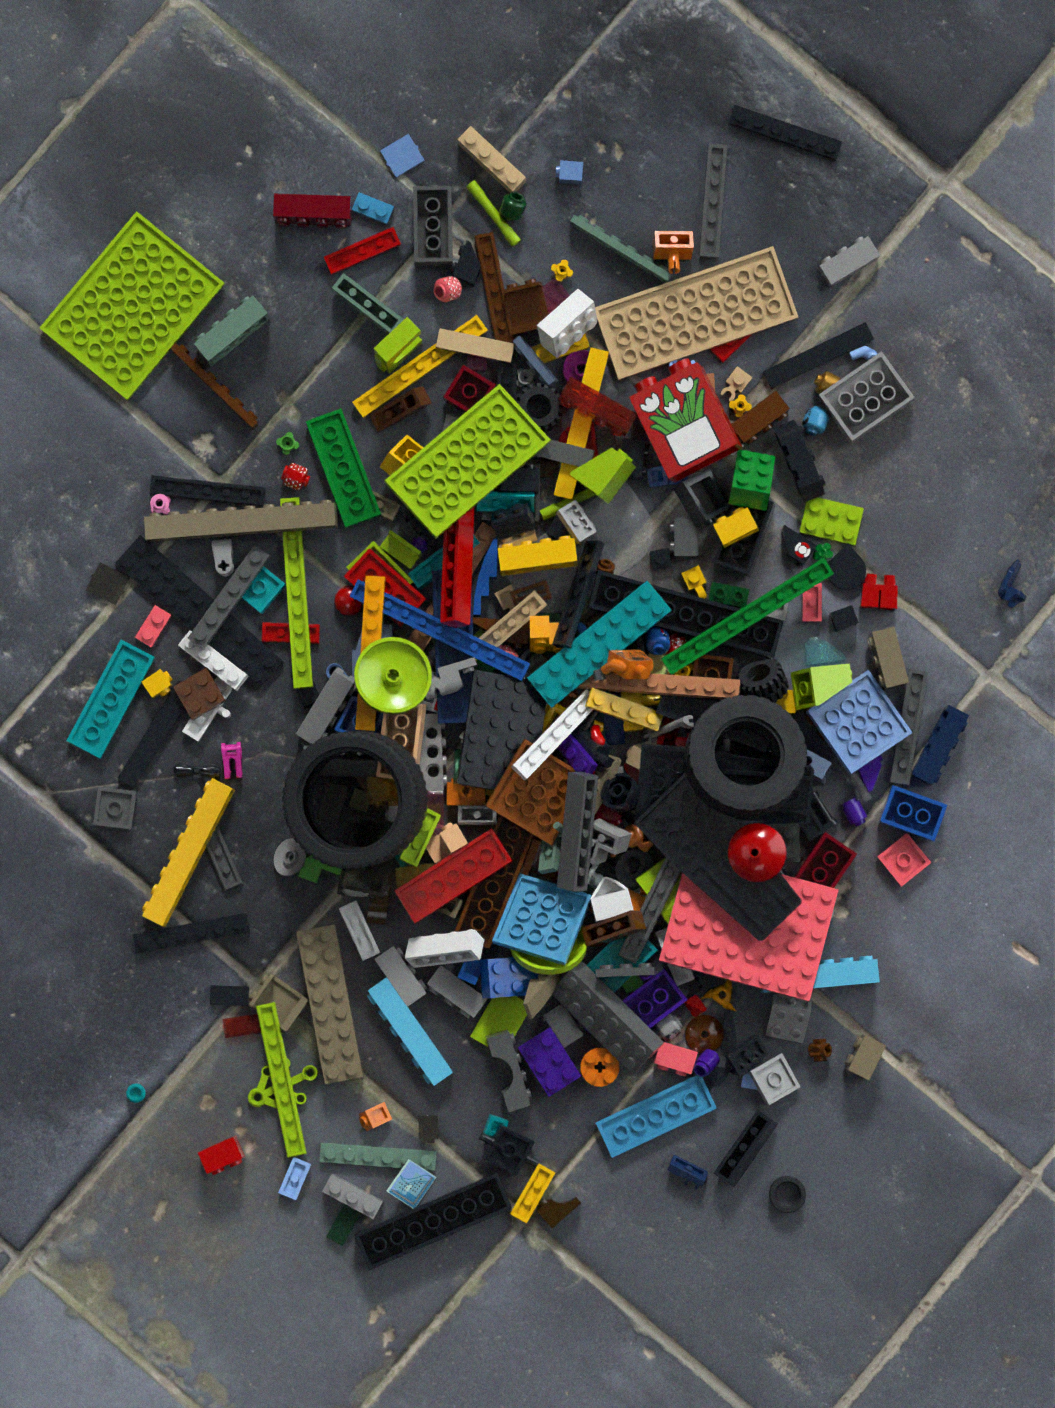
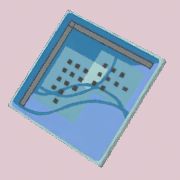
(411, 1184)

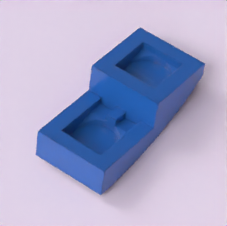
(657, 477)

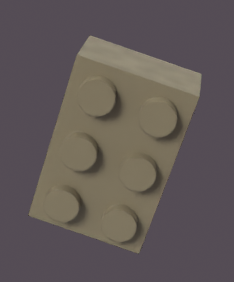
(887, 658)

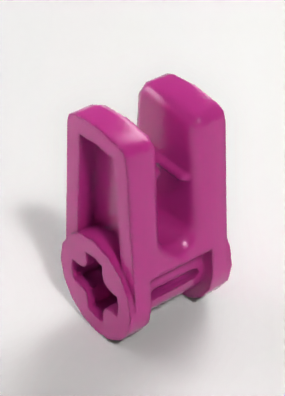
(227, 756)

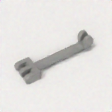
(652, 736)

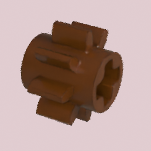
(819, 1050)

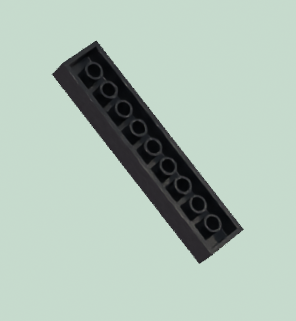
(689, 614)

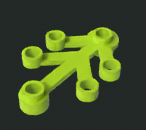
(265, 1093)

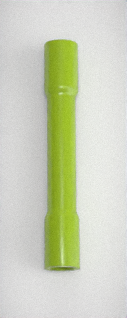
(506, 230)
(551, 510)

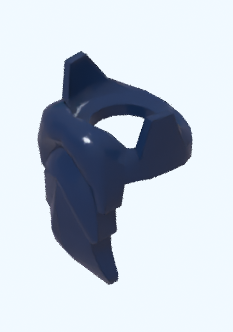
(1006, 591)

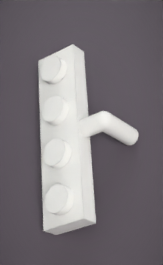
(197, 727)

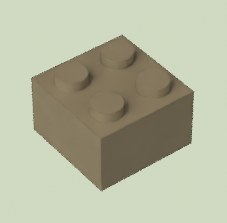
(864, 1057)

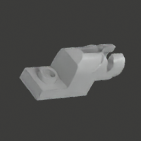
(450, 678)

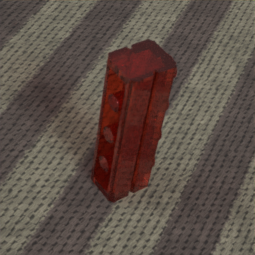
(597, 406)

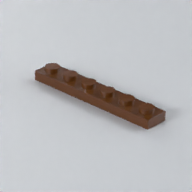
(209, 379)

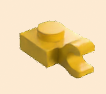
(694, 580)

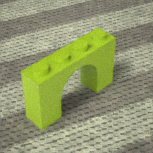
(397, 346)

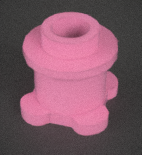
(162, 509)

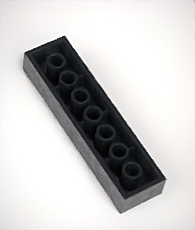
(433, 1221)

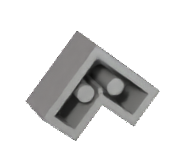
(607, 839)

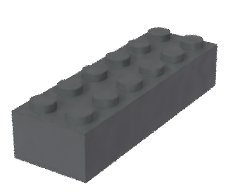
(607, 1017)

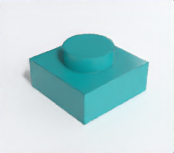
(493, 1123)

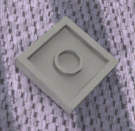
(774, 1079)

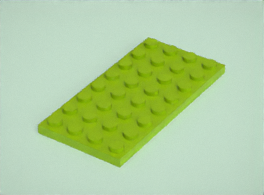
(467, 461)

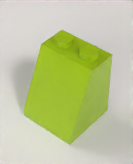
(605, 473)
(818, 684)

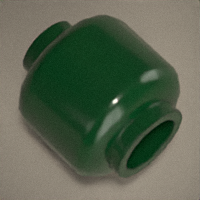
(513, 206)

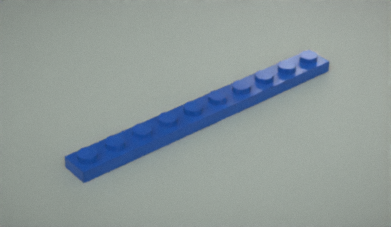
(448, 635)

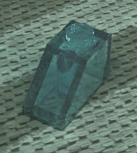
(821, 652)

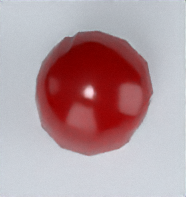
(346, 604)

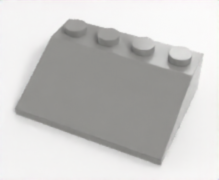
(866, 397)

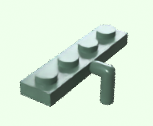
(551, 853)

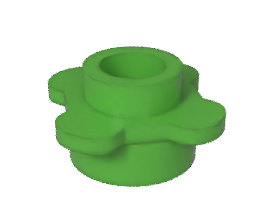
(287, 438)

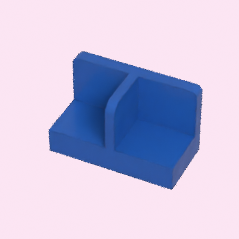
(470, 971)

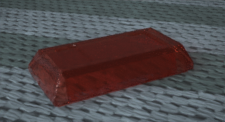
(241, 1025)

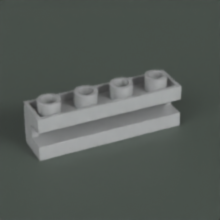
(326, 706)

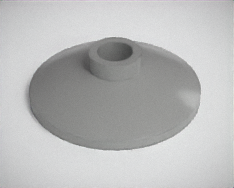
(289, 858)

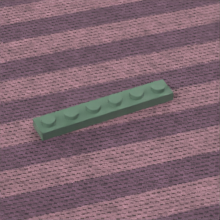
(613, 243)
(376, 1156)

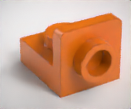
(374, 1116)

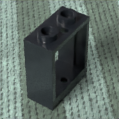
(693, 505)

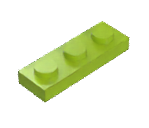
(415, 850)

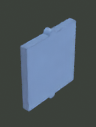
(402, 155)

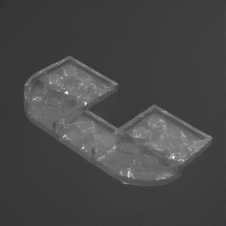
(627, 537)

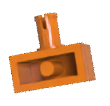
(674, 247)
(465, 795)

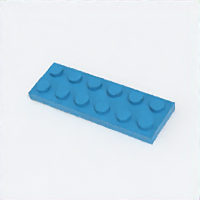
(656, 1115)

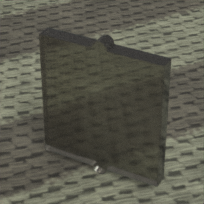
(107, 583)

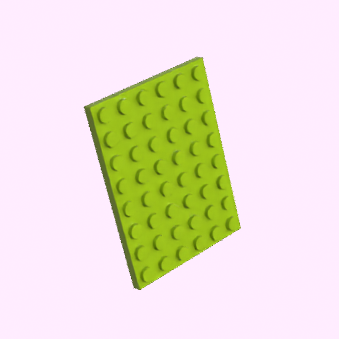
(132, 306)

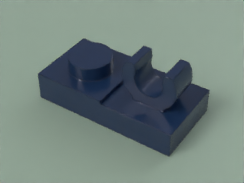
(687, 1170)

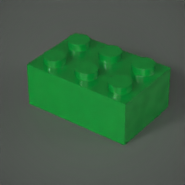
(752, 479)

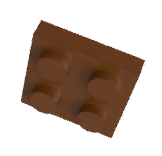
(199, 694)

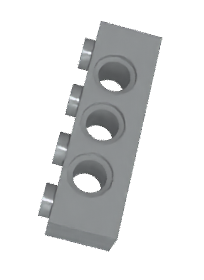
(439, 782)

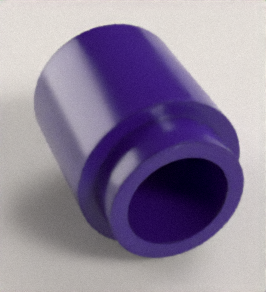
(854, 812)
(706, 1063)

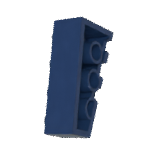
(941, 741)

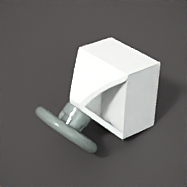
(609, 897)

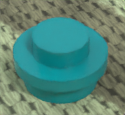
(135, 1093)

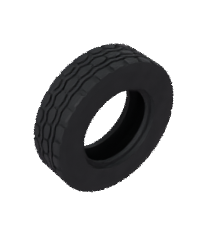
(759, 716)

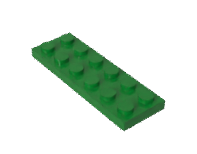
(343, 468)

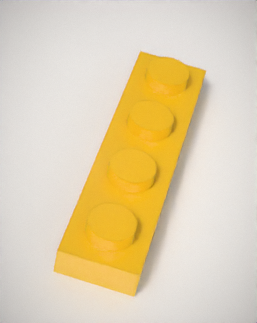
(623, 709)

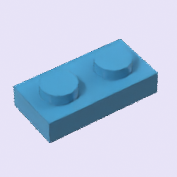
(373, 208)

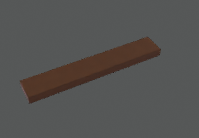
(493, 287)

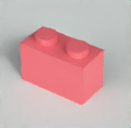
(675, 1058)

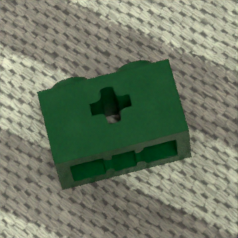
(728, 595)

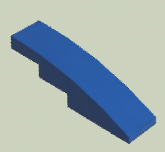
(487, 572)

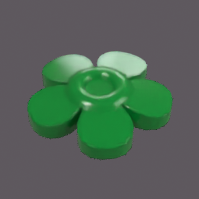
(823, 552)

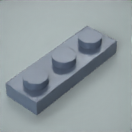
(534, 361)

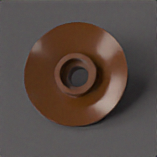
(694, 1031)

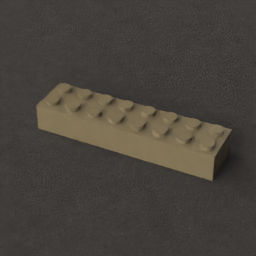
(330, 1004)

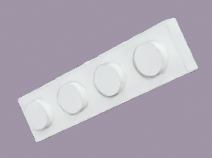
(215, 662)

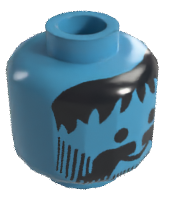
(815, 420)

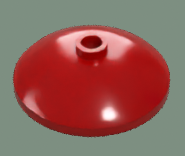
(770, 856)

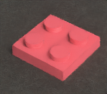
(904, 859)

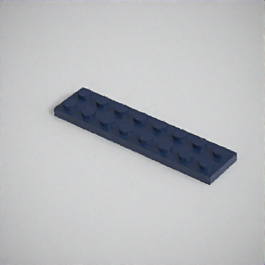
(451, 707)

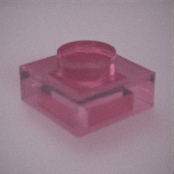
(476, 362)

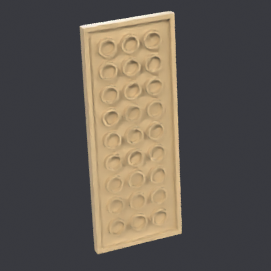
(695, 313)

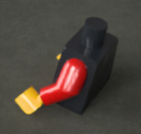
(595, 746)

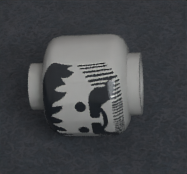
(668, 1028)

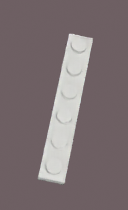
(552, 737)

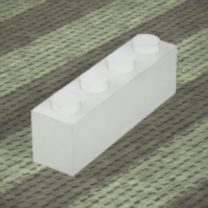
(444, 948)

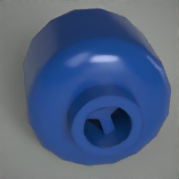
(657, 641)

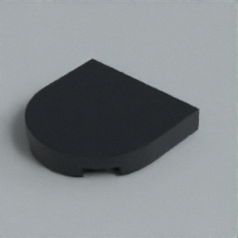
(847, 568)

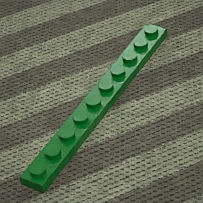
(747, 616)

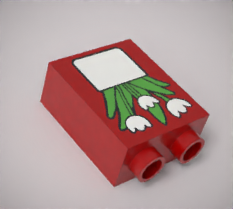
(684, 420)

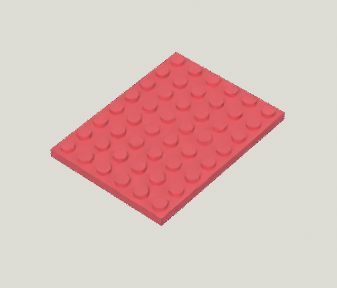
(714, 943)

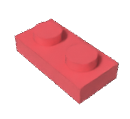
(812, 604)
(153, 626)

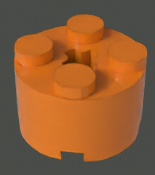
(592, 1075)

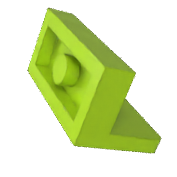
(400, 549)

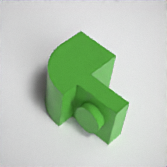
(312, 869)

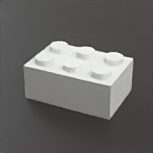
(567, 323)

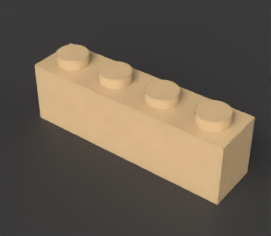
(491, 160)

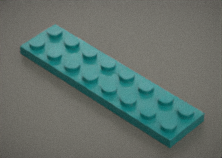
(591, 648)

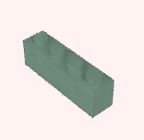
(366, 304)

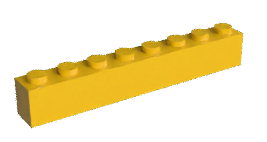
(188, 852)

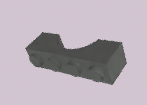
(515, 1093)

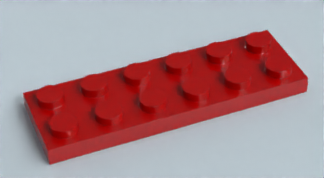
(453, 876)

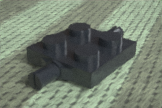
(508, 1149)

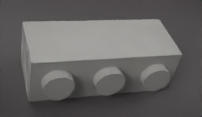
(848, 261)
(401, 975)
(456, 992)
(352, 1196)

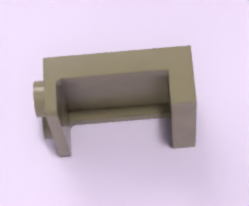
(287, 1000)

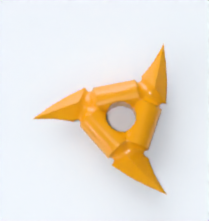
(725, 1002)

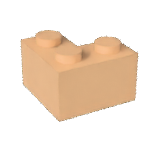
(446, 842)

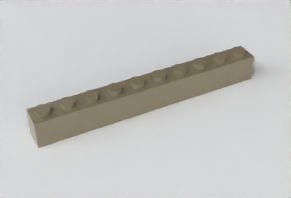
(240, 522)

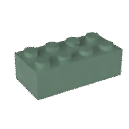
(231, 330)

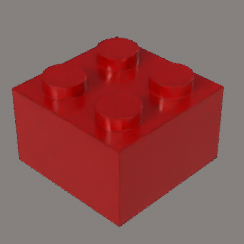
(222, 1154)

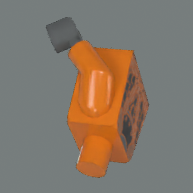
(627, 664)

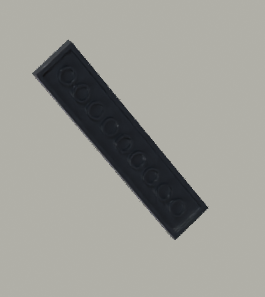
(189, 605)

